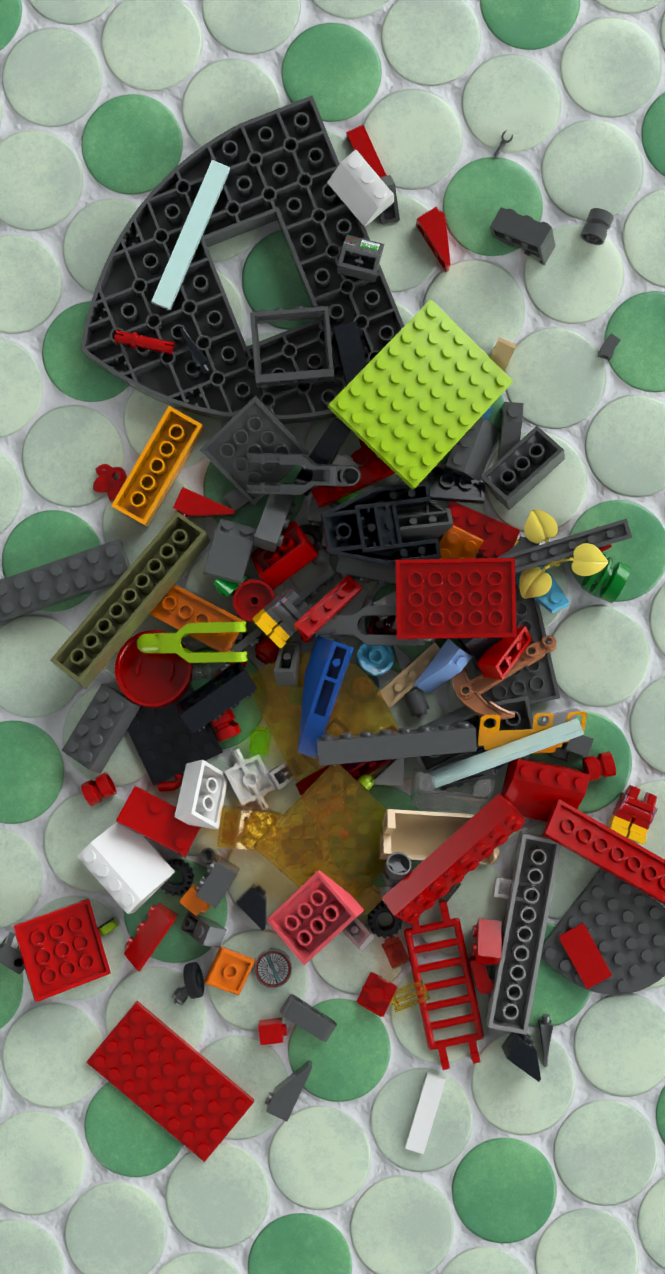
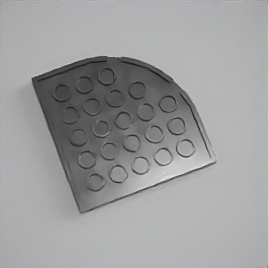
(625, 929)

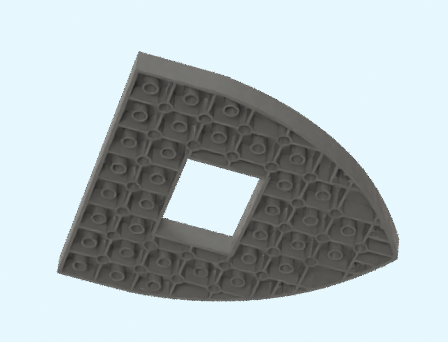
(274, 175)

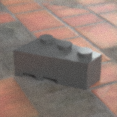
(524, 232)

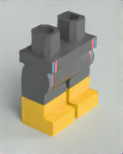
(279, 617)

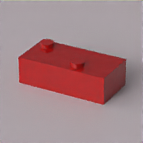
(157, 822)

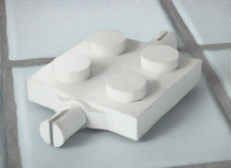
(250, 779)

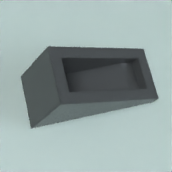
(401, 657)

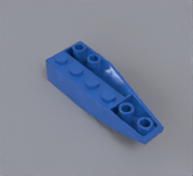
(321, 689)

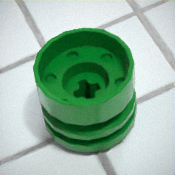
(609, 580)

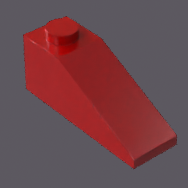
(434, 231)
(197, 506)
(503, 655)

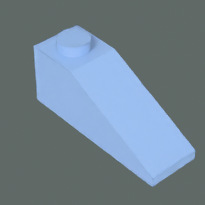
(443, 667)

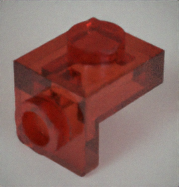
(395, 952)

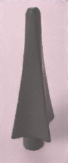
(545, 1031)

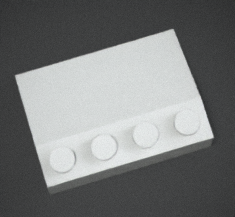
(126, 866)

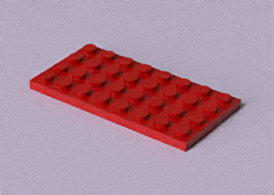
(170, 1081)

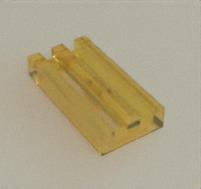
(395, 1001)

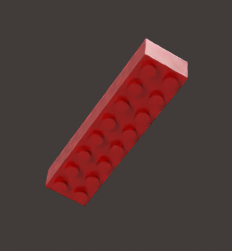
(454, 859)

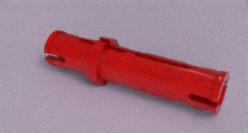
(137, 340)

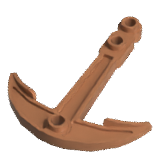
(481, 684)

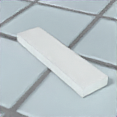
(425, 1113)

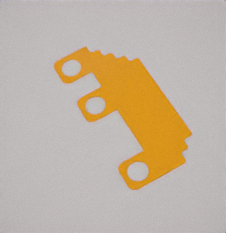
(493, 738)

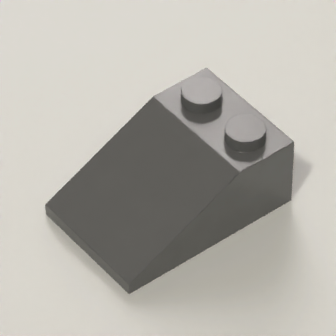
(230, 551)

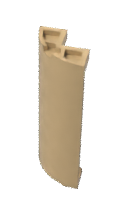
(421, 833)

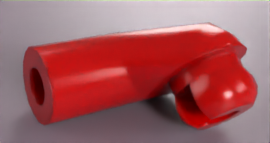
(171, 786)

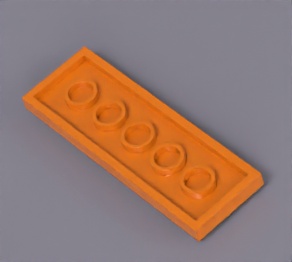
(184, 607)

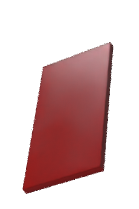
(585, 955)

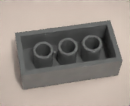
(101, 728)

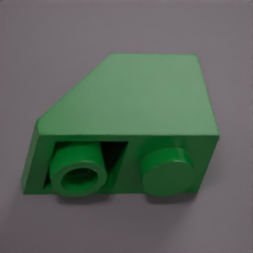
(226, 587)

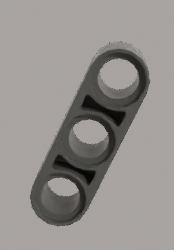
(308, 1017)

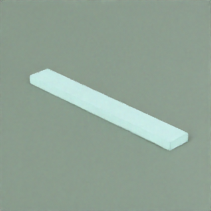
(190, 235)
(507, 752)

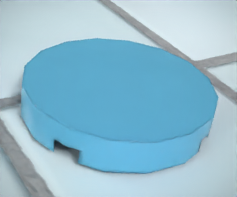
(375, 659)

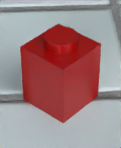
(272, 1031)

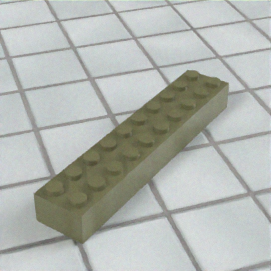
(131, 600)

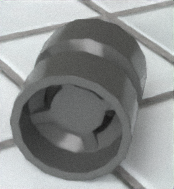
(597, 225)
(396, 868)

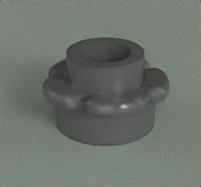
(180, 996)

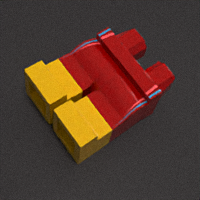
(633, 816)

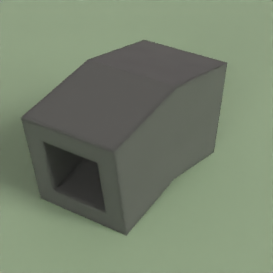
(608, 347)

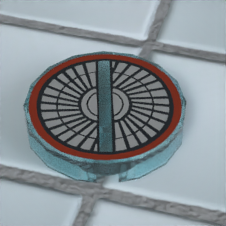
(273, 968)

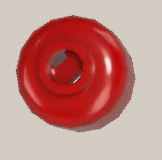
(266, 651)

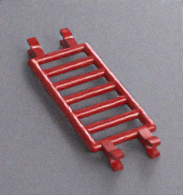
(467, 978)

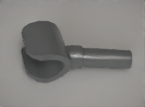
(502, 144)

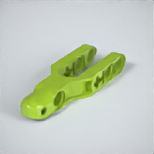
(172, 642)

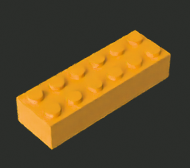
(158, 466)

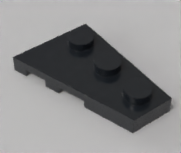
(454, 488)

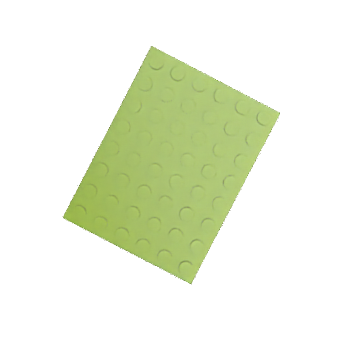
(420, 394)

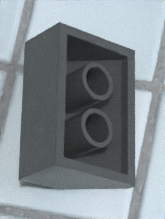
(473, 450)

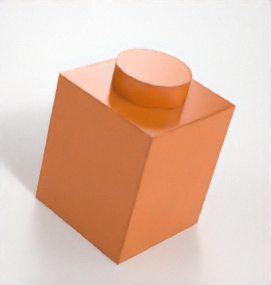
(192, 902)

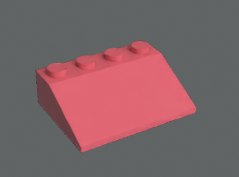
(314, 916)

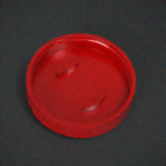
(151, 678)

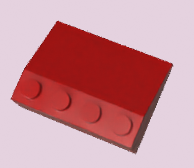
(537, 785)

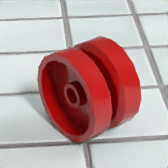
(247, 591)

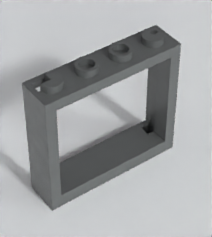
(294, 314)

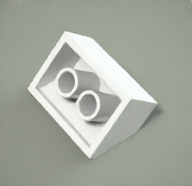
(360, 188)
(201, 795)

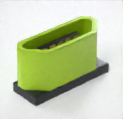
(108, 926)

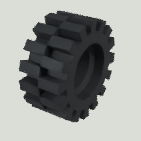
(187, 881)
(380, 930)

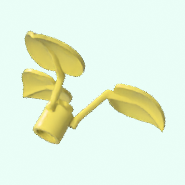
(586, 559)

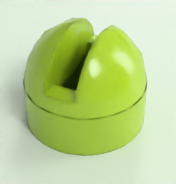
(366, 781)

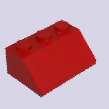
(287, 560)
(149, 935)

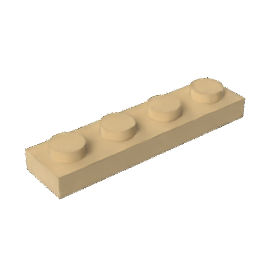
(406, 679)

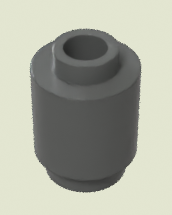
(416, 703)

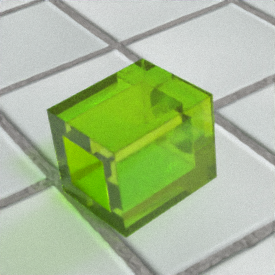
(260, 741)

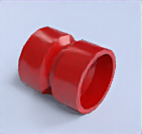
(226, 726)
(599, 766)
(100, 788)

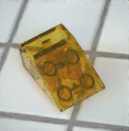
(243, 826)

